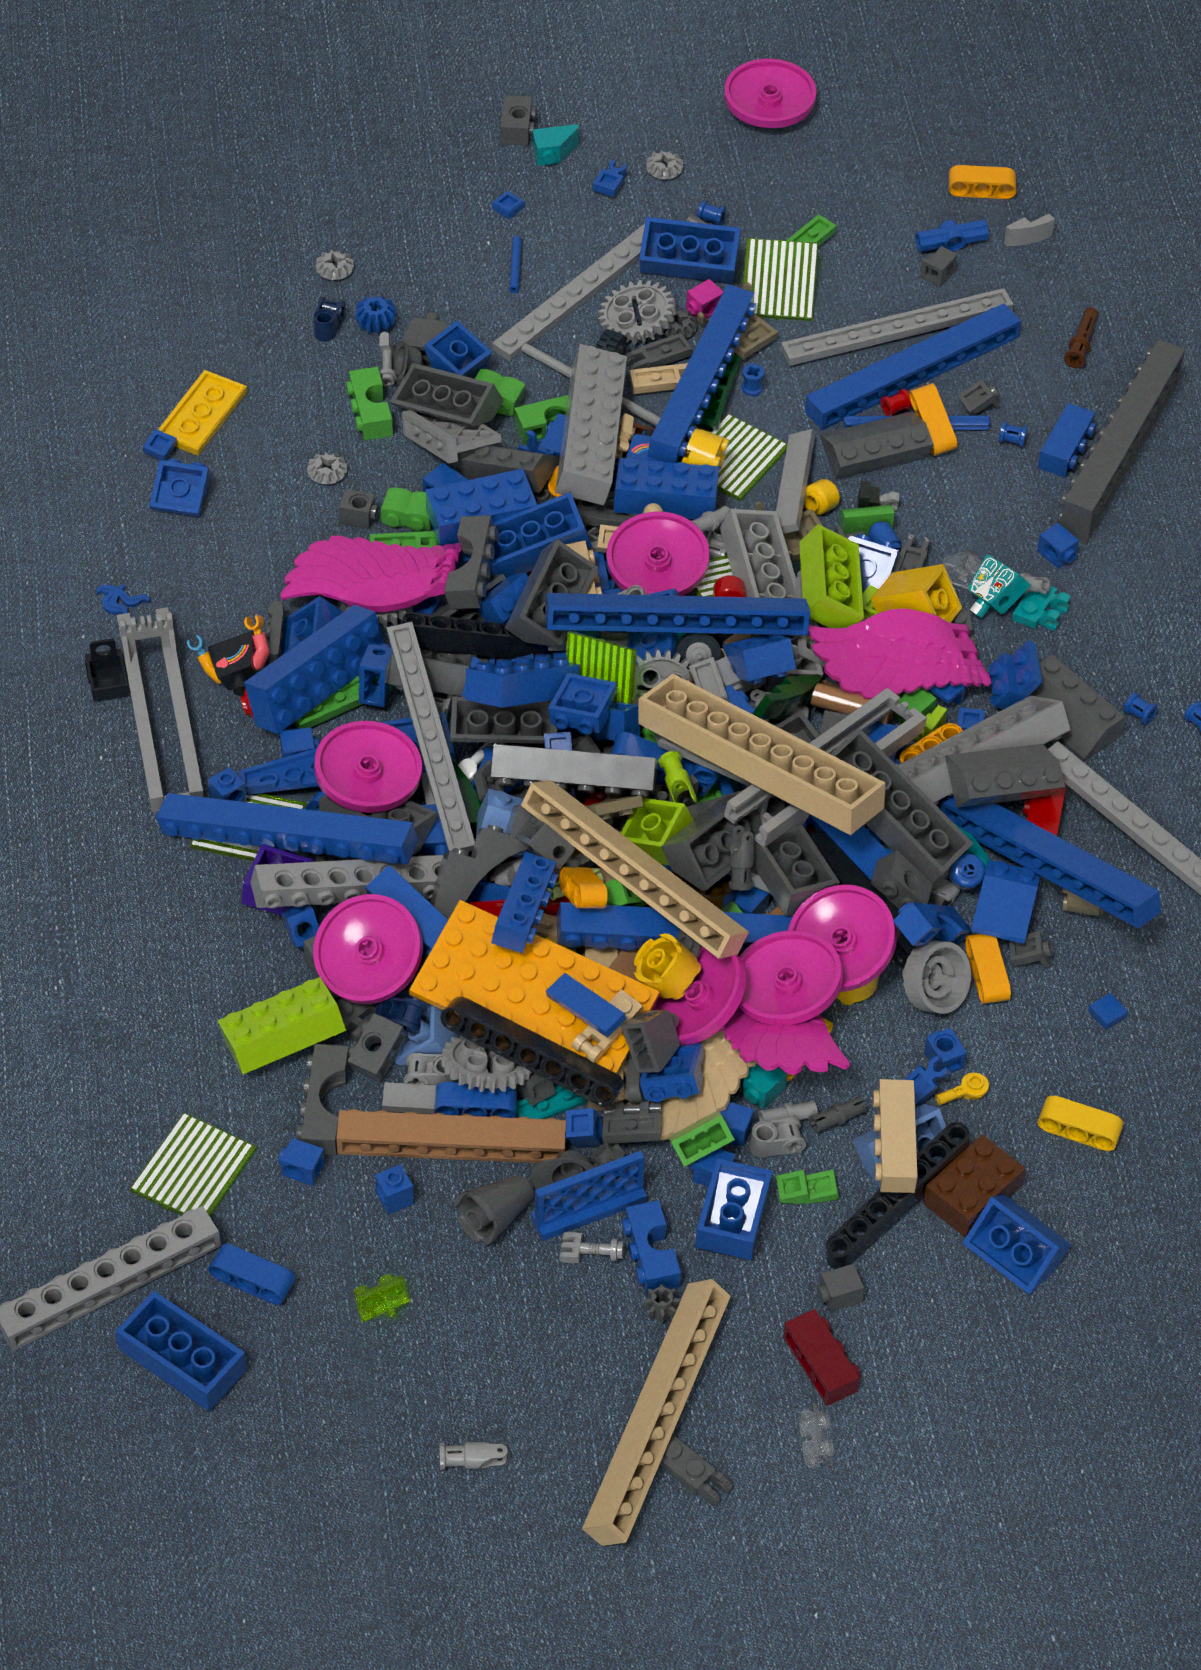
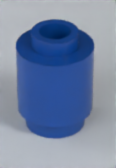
(883, 531)

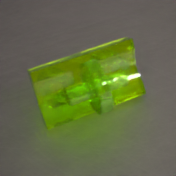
(381, 1298)

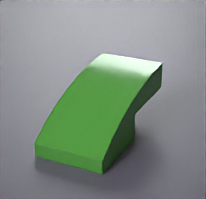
(805, 1189)

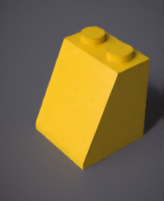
(921, 590)

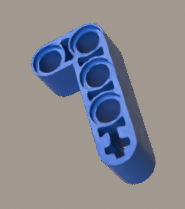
(633, 745)

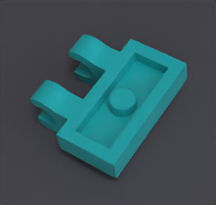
(1035, 606)

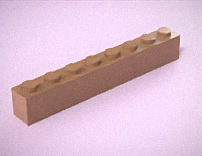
(449, 1136)

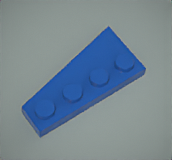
(281, 774)

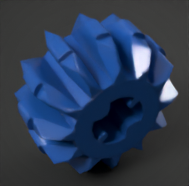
(375, 314)

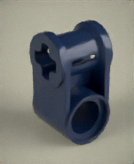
(328, 318)
(404, 1012)

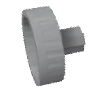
(923, 976)

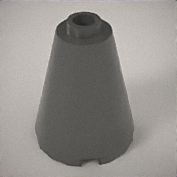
(492, 1207)

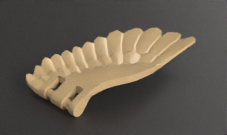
(721, 1077)

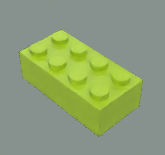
(831, 578)
(281, 1025)

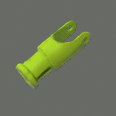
(676, 777)

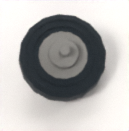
(698, 647)

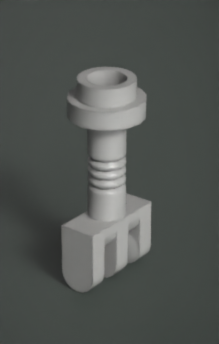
(387, 374)
(573, 1247)

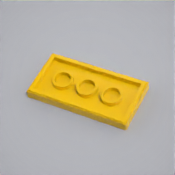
(203, 411)

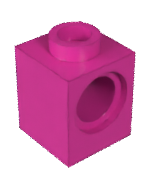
(703, 298)

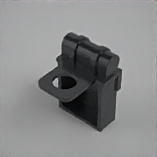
(106, 671)

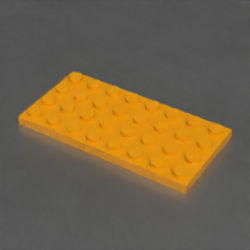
(517, 982)

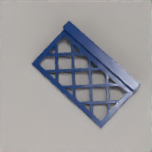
(583, 1207)

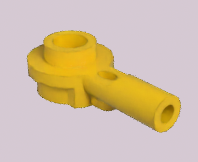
(972, 1087)

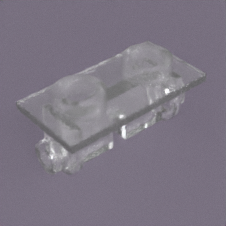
(820, 1448)

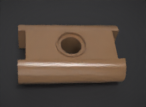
(831, 697)

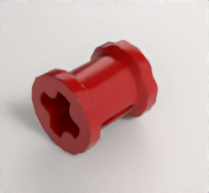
(896, 403)

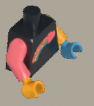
(235, 658)

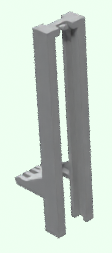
(162, 627)
(866, 715)

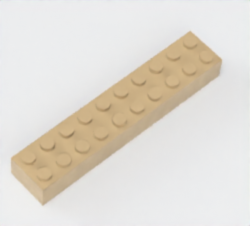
(762, 754)

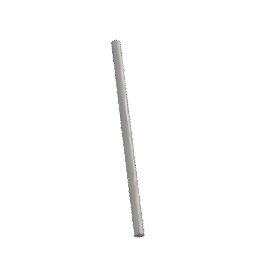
(566, 370)

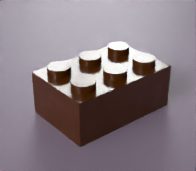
(970, 1181)

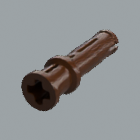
(1080, 344)

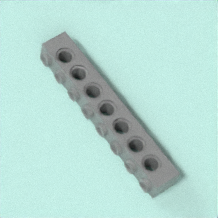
(334, 880)
(100, 1290)

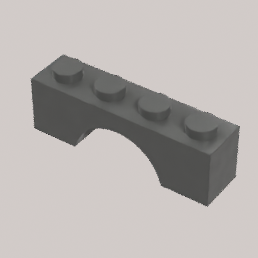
(468, 584)
(328, 1072)

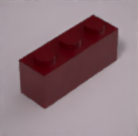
(821, 1357)

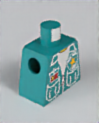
(995, 587)

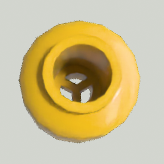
(821, 496)

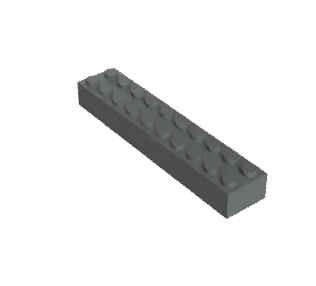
(1121, 440)

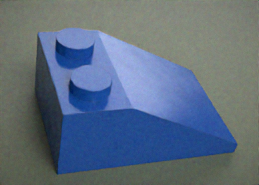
(1005, 901)
(733, 1209)

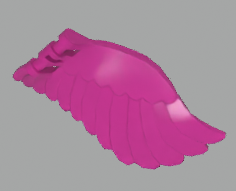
(371, 572)
(899, 653)
(784, 1045)

